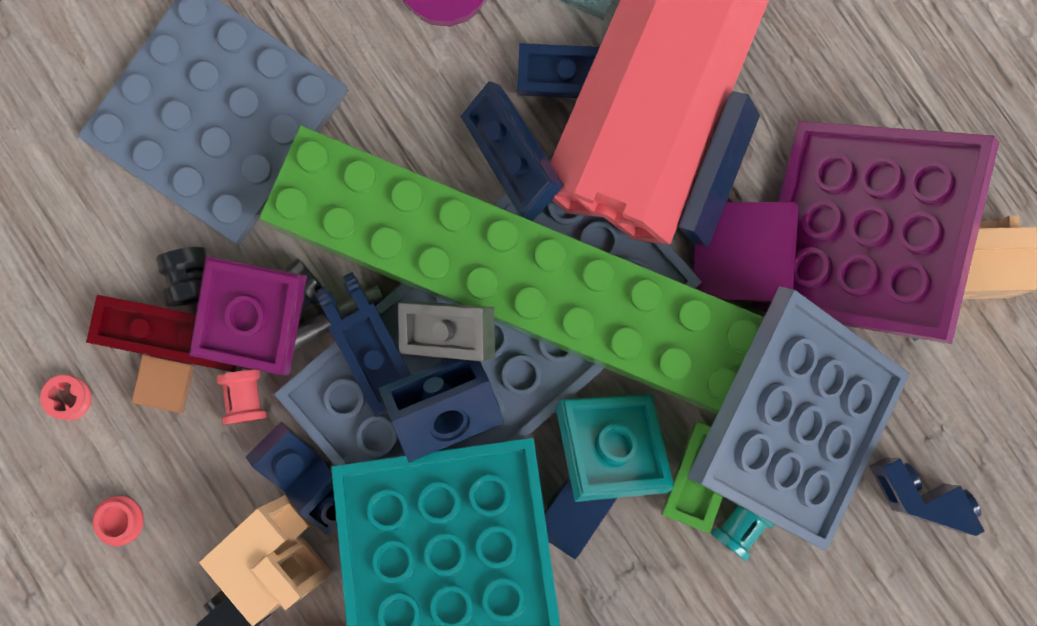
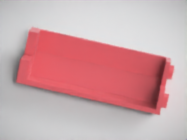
(652, 111)

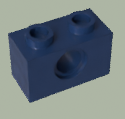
(441, 406)

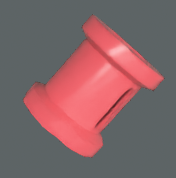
(241, 397)

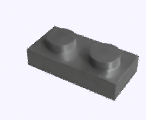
(446, 330)

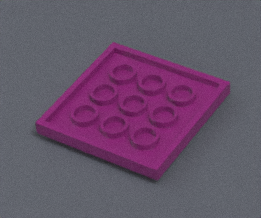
(887, 223)

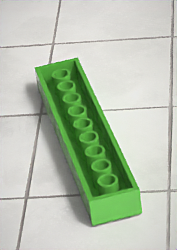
(528, 272)

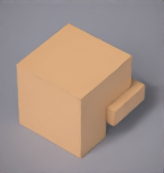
(1003, 260)
(266, 561)

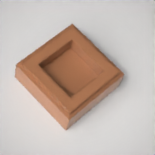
(163, 384)

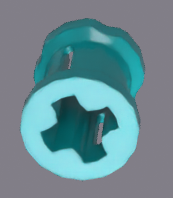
(741, 531)

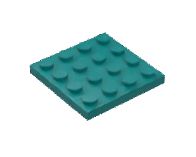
(446, 539)

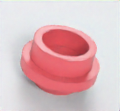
(118, 520)

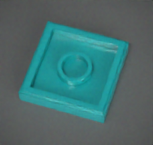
(613, 447)

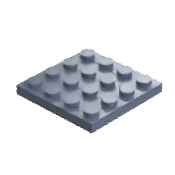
(212, 113)
(800, 420)

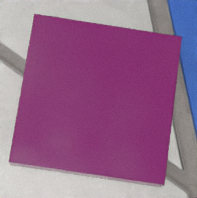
(749, 252)
(247, 315)

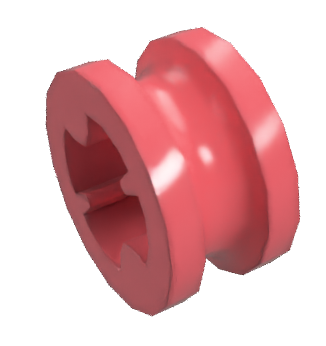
(53, 406)

